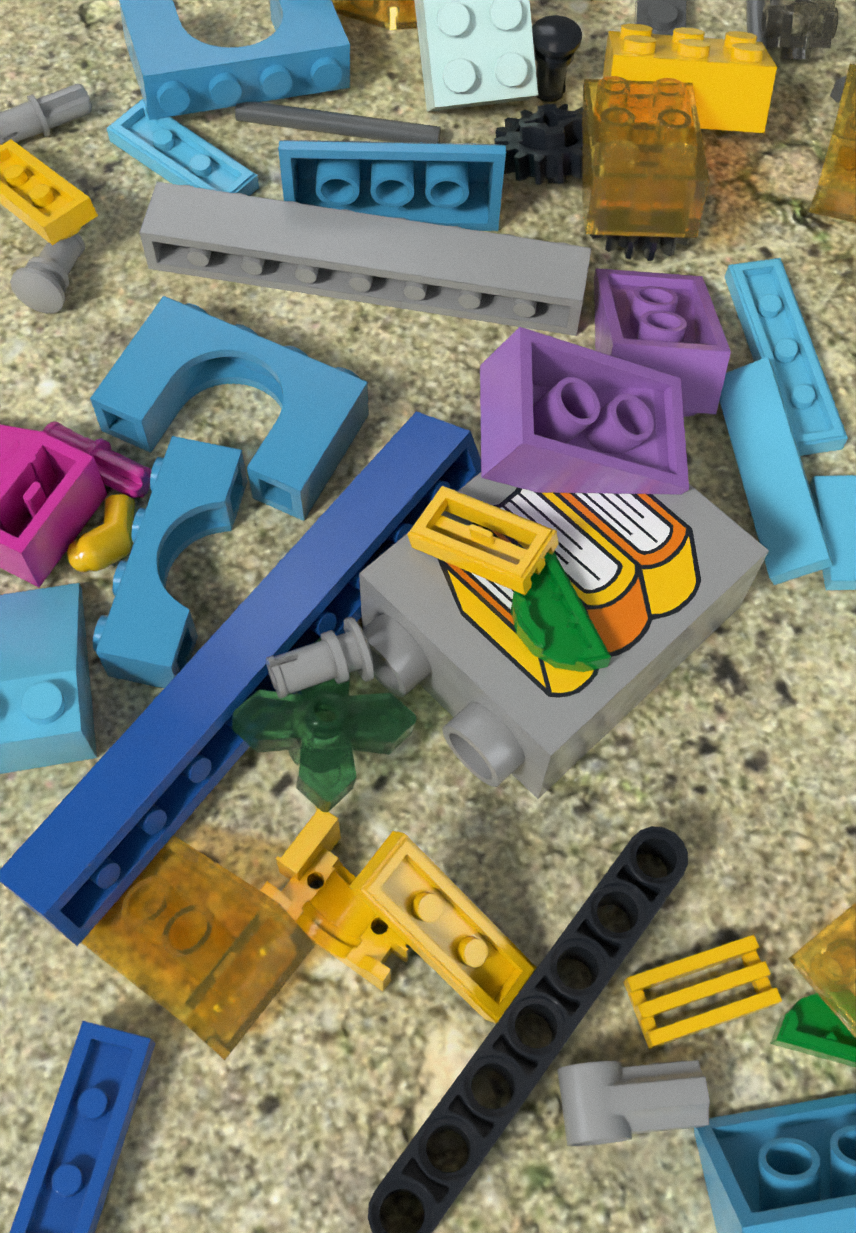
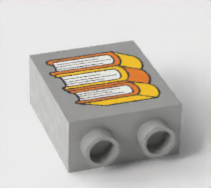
(650, 576)

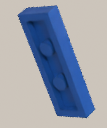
(84, 1132)

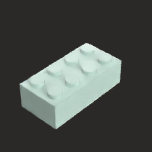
(475, 52)

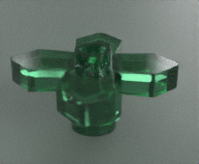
(321, 731)

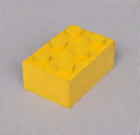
(728, 75)

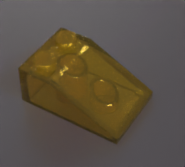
(200, 944)

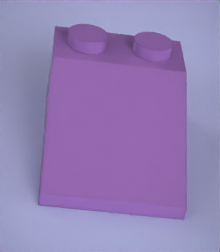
(665, 326)
(579, 420)

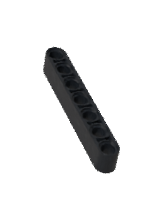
(554, 1001)

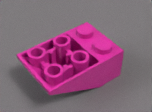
(44, 500)

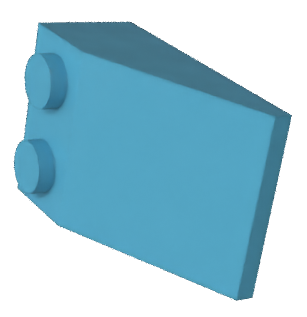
(44, 680)

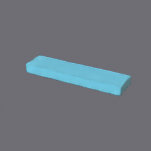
(778, 331)
(773, 473)

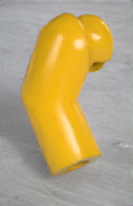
(108, 541)

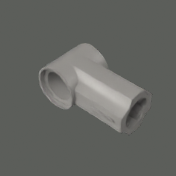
(613, 1102)

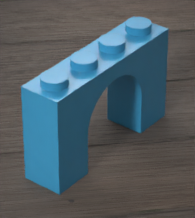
(190, 76)
(189, 351)

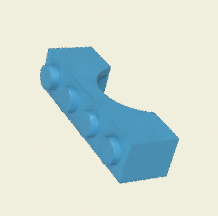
(192, 496)

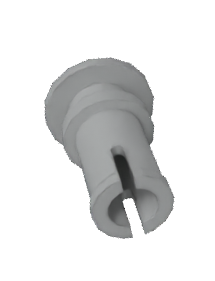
(45, 277)
(322, 661)

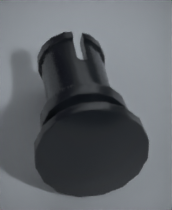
(554, 49)

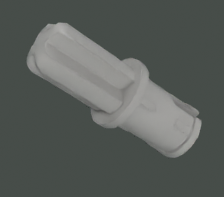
(44, 113)

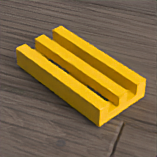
(477, 548)
(754, 972)

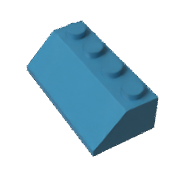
(398, 179)
(783, 1168)

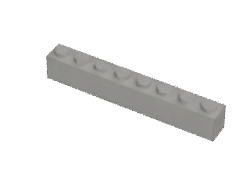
(366, 258)

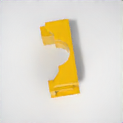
(333, 913)

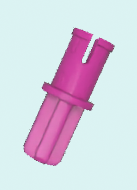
(115, 469)

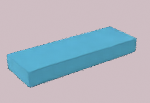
(179, 153)

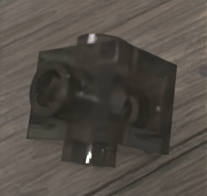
(816, 28)

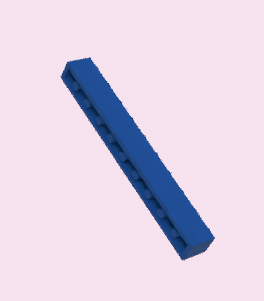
(185, 738)

